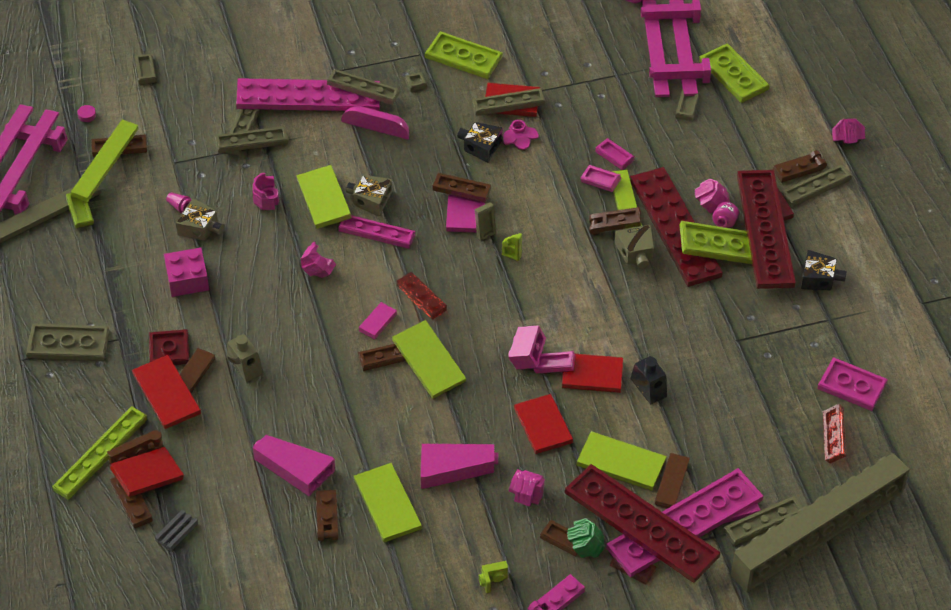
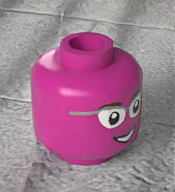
(726, 214)

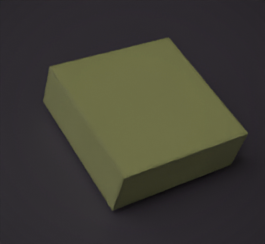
(415, 81)

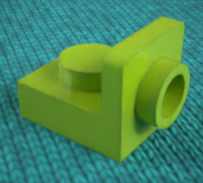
(493, 572)

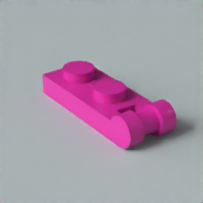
(560, 595)

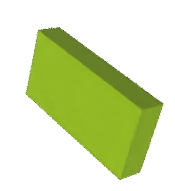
(79, 211)

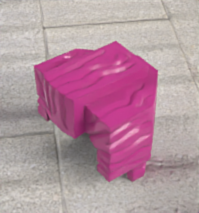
(849, 131)
(264, 192)
(711, 194)
(315, 264)
(527, 487)

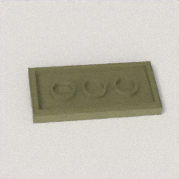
(68, 342)

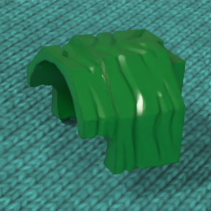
(586, 538)

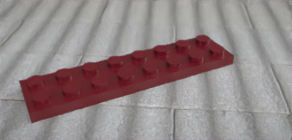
(666, 213)
(765, 229)
(642, 523)

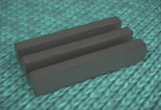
(173, 529)

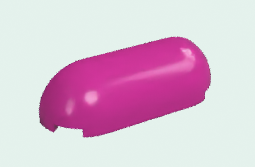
(376, 121)

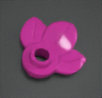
(519, 135)

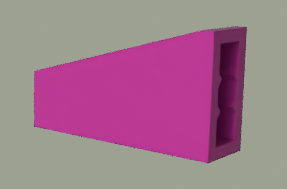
(455, 462)
(294, 463)

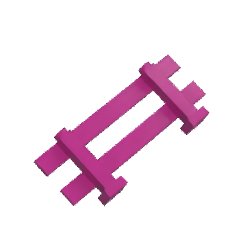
(685, 69)
(35, 137)

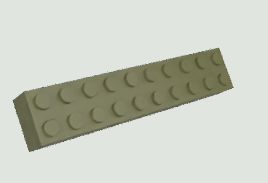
(819, 522)

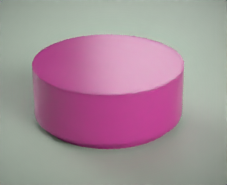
(86, 113)

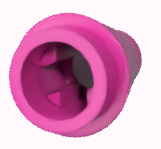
(178, 201)

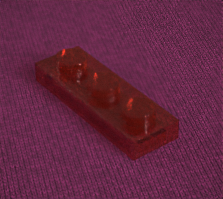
(421, 295)
(834, 433)

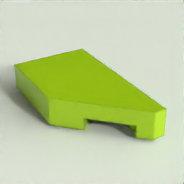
(512, 247)

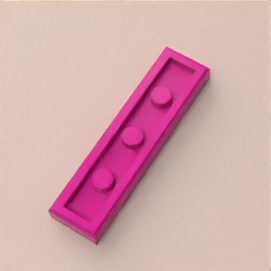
(378, 231)

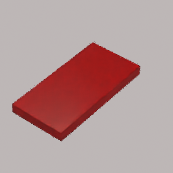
(166, 392)

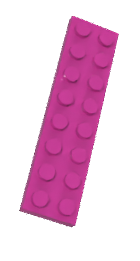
(297, 95)
(696, 513)

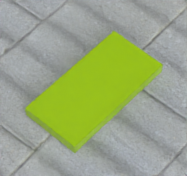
(463, 55)
(735, 73)
(323, 196)
(715, 242)
(429, 359)
(622, 460)
(387, 502)

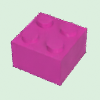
(186, 272)

